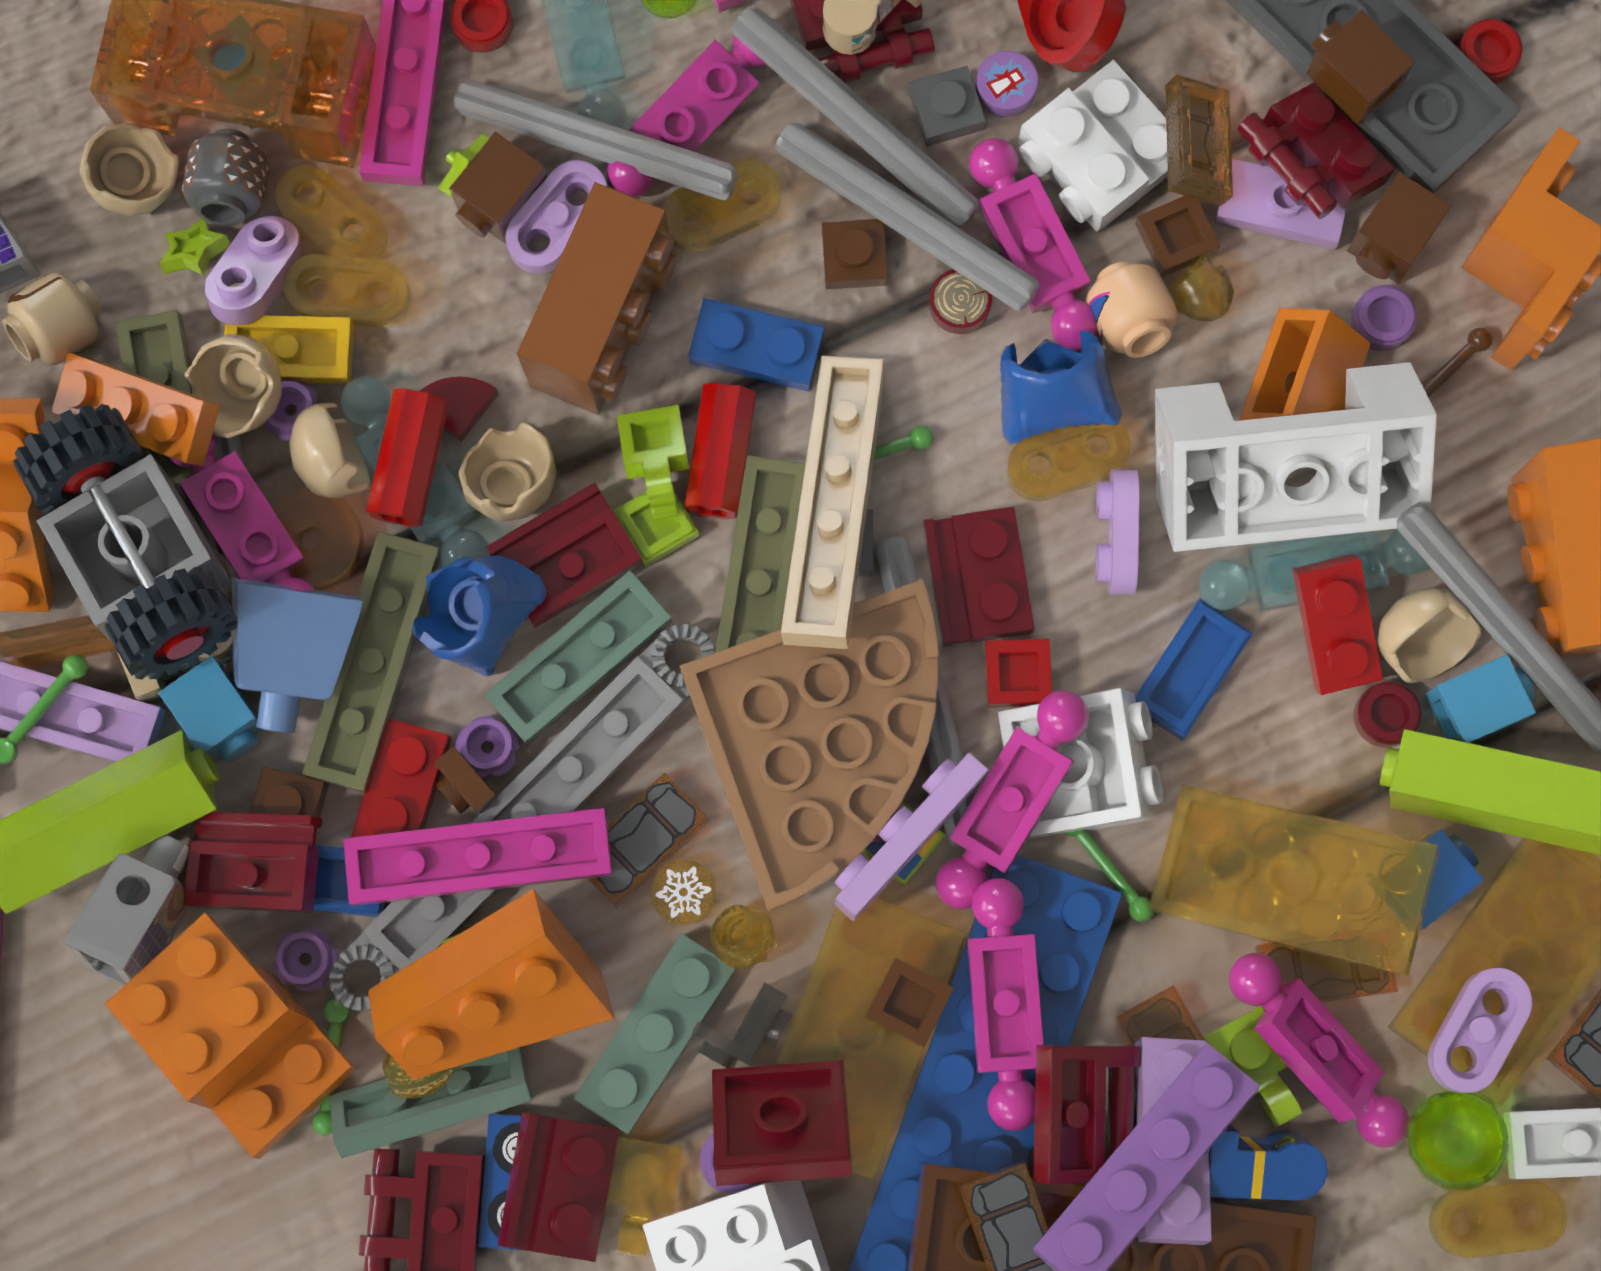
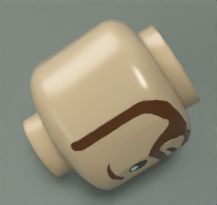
(52, 318)

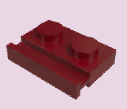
(573, 550)
(978, 576)
(253, 862)
(558, 1187)

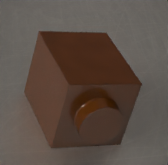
(1358, 65)
(495, 187)
(1397, 229)

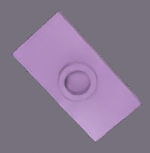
(1264, 207)

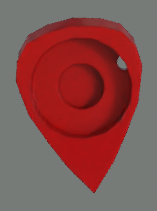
(1072, 31)

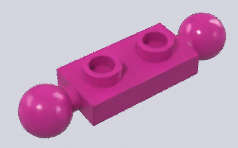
(692, 107)
(1033, 239)
(241, 521)
(1012, 798)
(1005, 1002)
(1318, 1050)

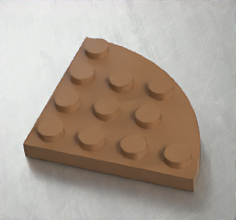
(820, 737)

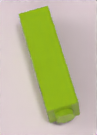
(1495, 790)
(103, 817)

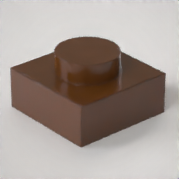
(1177, 235)
(854, 254)
(462, 784)
(288, 794)
(909, 1002)

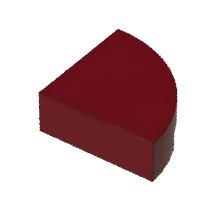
(467, 402)

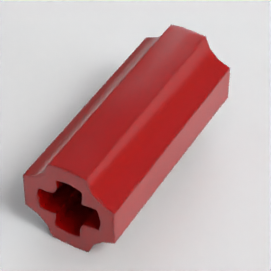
(720, 450)
(407, 457)

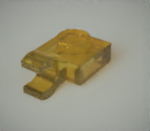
(644, 1182)

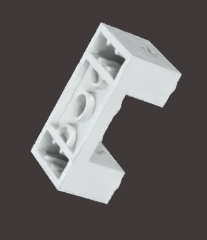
(1227, 477)
(743, 1231)

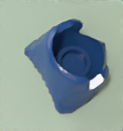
(1056, 389)
(477, 609)

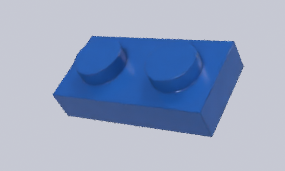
(756, 344)

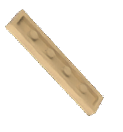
(833, 503)

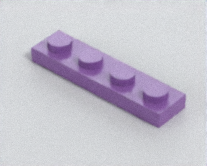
(1148, 1165)

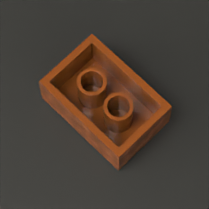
(598, 299)

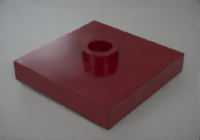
(780, 1123)

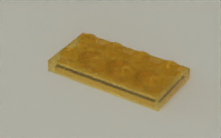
(1295, 879)
(1533, 920)
(834, 1006)

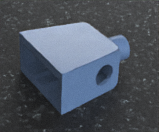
(289, 646)

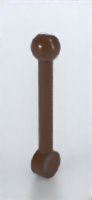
(1478, 341)

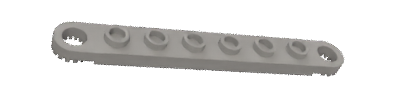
(553, 783)

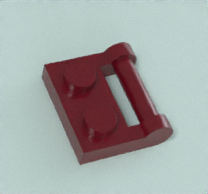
(1073, 1108)

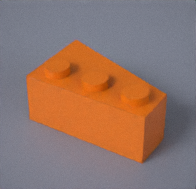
(1561, 523)
(489, 992)

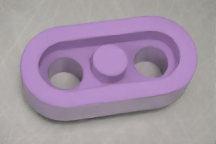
(550, 216)
(259, 261)
(1119, 558)
(1482, 1034)

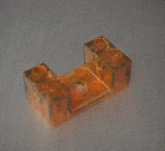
(300, 74)

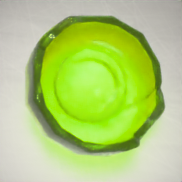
(1457, 1141)

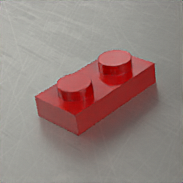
(1337, 624)
(401, 780)

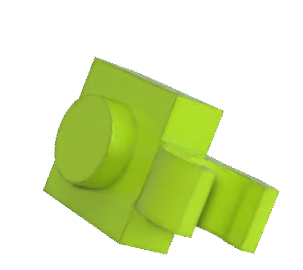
(653, 449)
(1254, 1057)

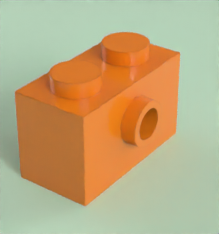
(1304, 365)

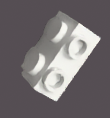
(1098, 146)
(1109, 774)

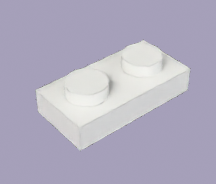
(1554, 1143)

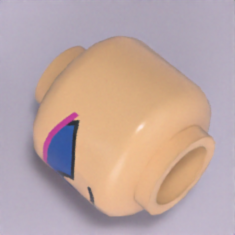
(1132, 309)

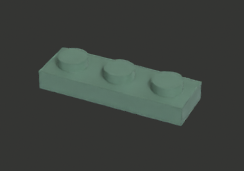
(578, 657)
(654, 1034)
(376, 1117)

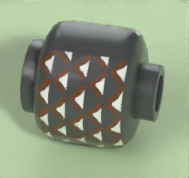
(225, 177)

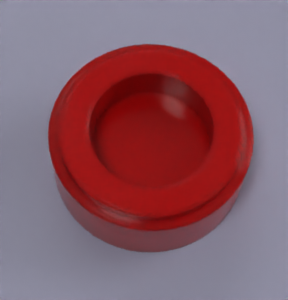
(481, 23)
(1492, 48)

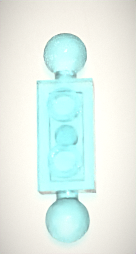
(588, 55)
(367, 404)
(1270, 574)

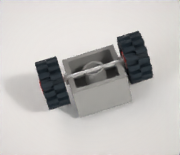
(126, 541)

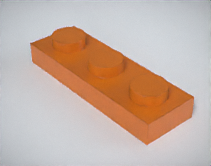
(154, 412)

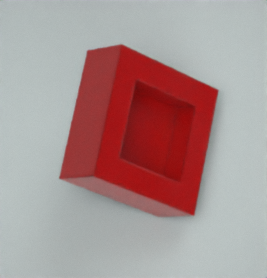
(1017, 672)

